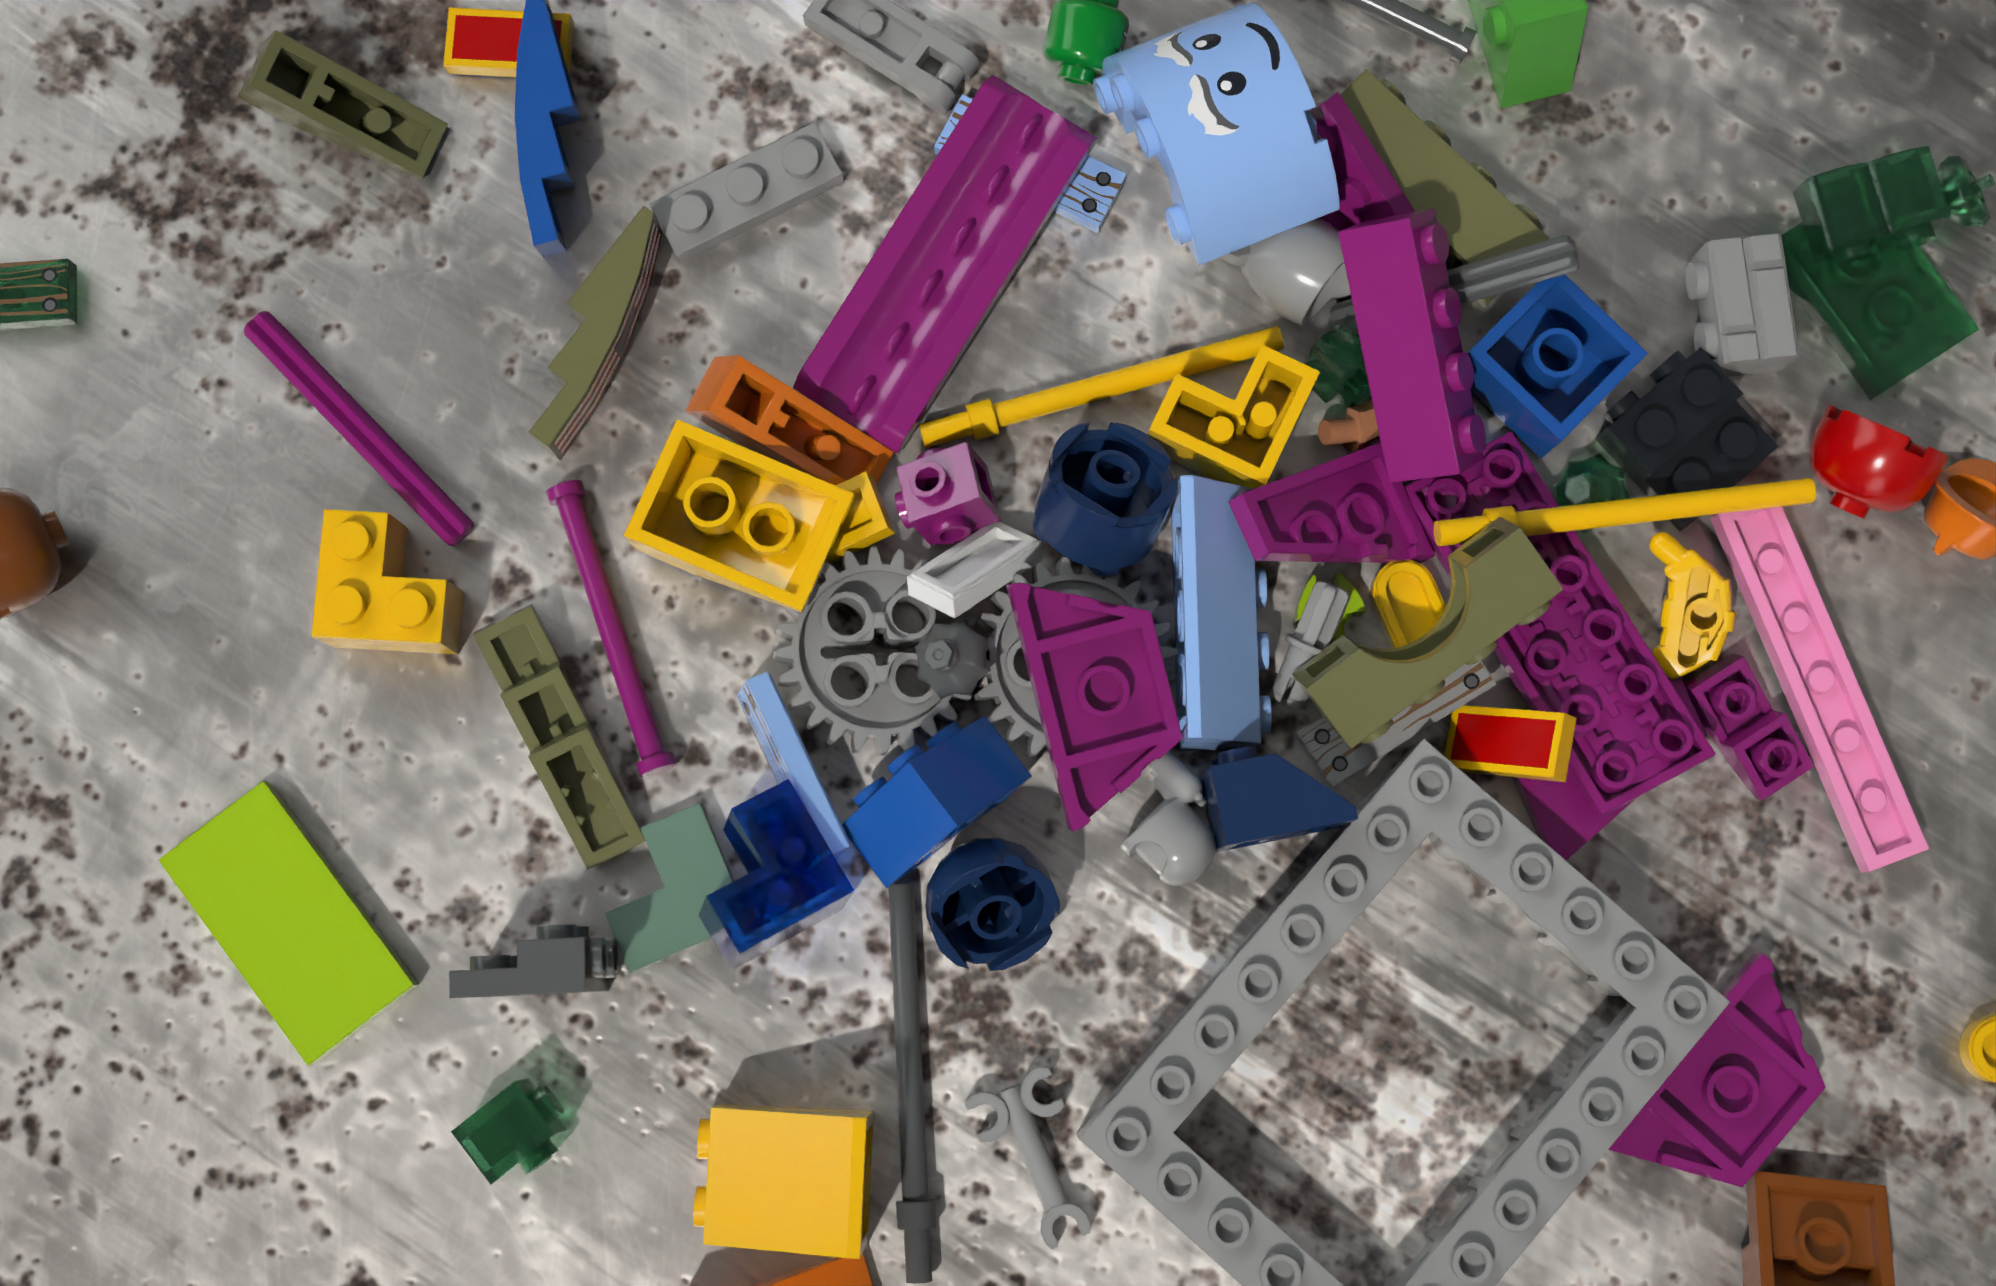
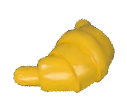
(1694, 611)

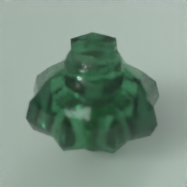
(1964, 192)
(1590, 482)

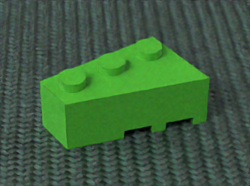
(1530, 45)

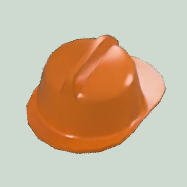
(1964, 509)

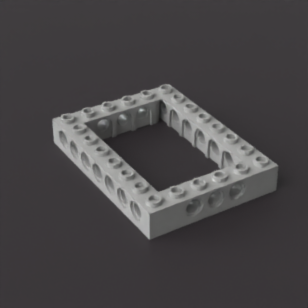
(1548, 1156)

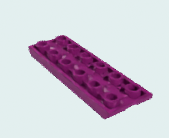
(944, 263)
(1582, 651)

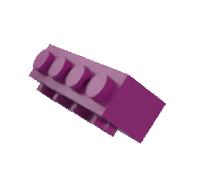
(1413, 345)

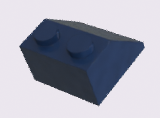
(1267, 800)

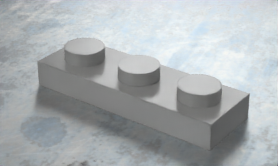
(747, 192)

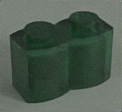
(1872, 206)

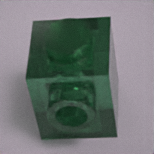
(513, 1130)

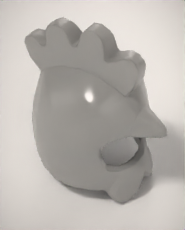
(1296, 270)

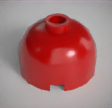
(1871, 464)

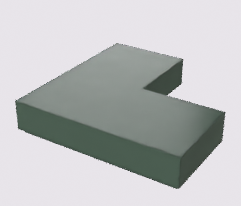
(690, 870)

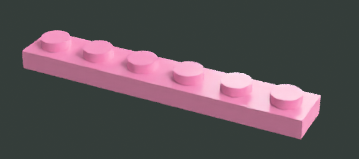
(1820, 687)

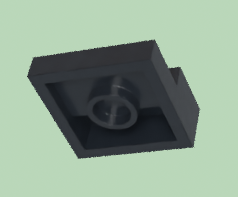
(1685, 431)

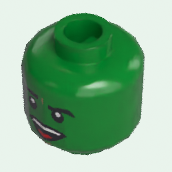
(1082, 36)

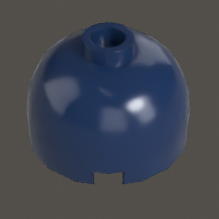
(990, 904)

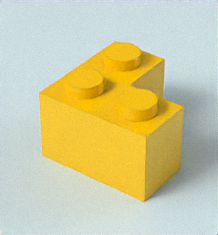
(1237, 437)
(367, 600)

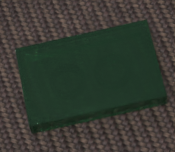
(1877, 313)

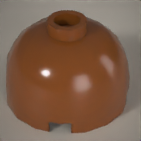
(27, 552)

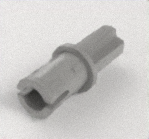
(1312, 635)

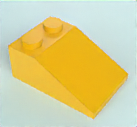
(738, 517)

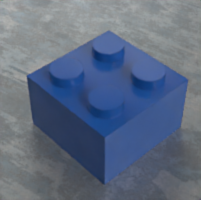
(1551, 363)

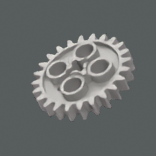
(1010, 691)
(882, 709)

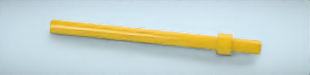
(983, 418)
(1632, 510)

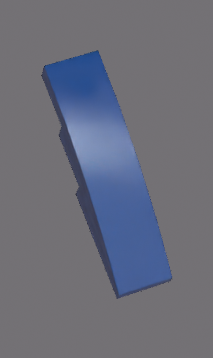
(541, 105)

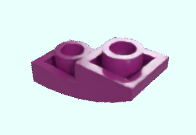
(1745, 727)

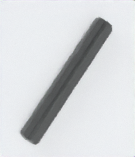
(1494, 274)

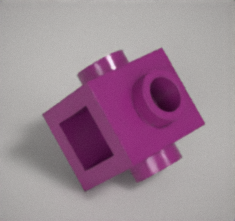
(946, 494)

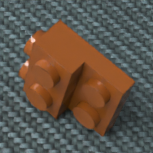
(1816, 1232)

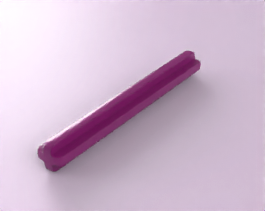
(359, 428)

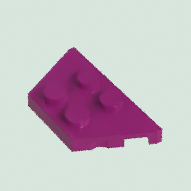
(1095, 692)
(1732, 1090)

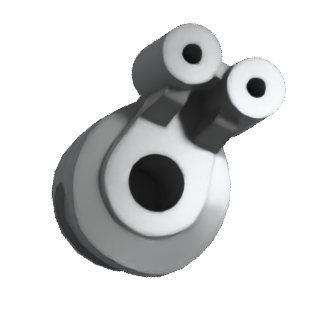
(1173, 835)

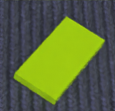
(288, 923)

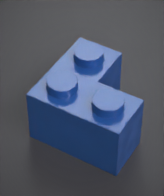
(932, 797)

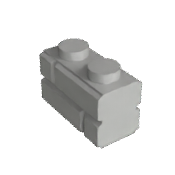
(1743, 304)

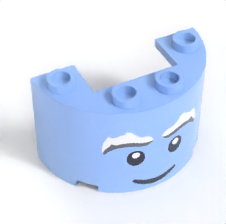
(1227, 126)

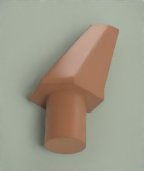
(1354, 430)

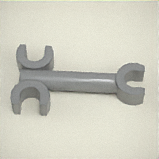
(1017, 1108)

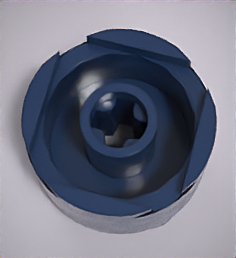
(1104, 496)

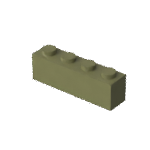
(1433, 175)

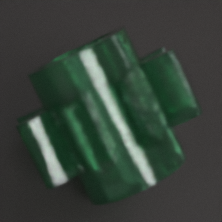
(1341, 367)

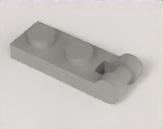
(895, 46)

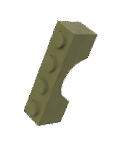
(1493, 587)

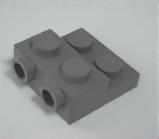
(554, 963)

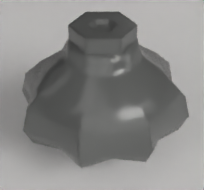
(952, 658)

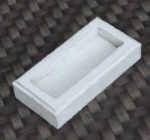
(974, 568)

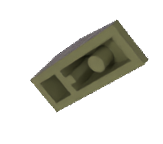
(340, 106)

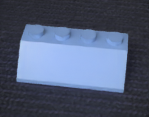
(1216, 621)

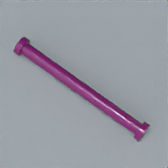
(610, 626)

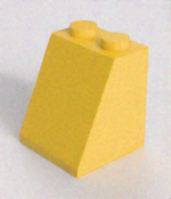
(786, 1179)

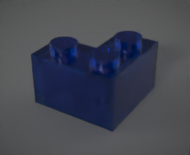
(788, 883)

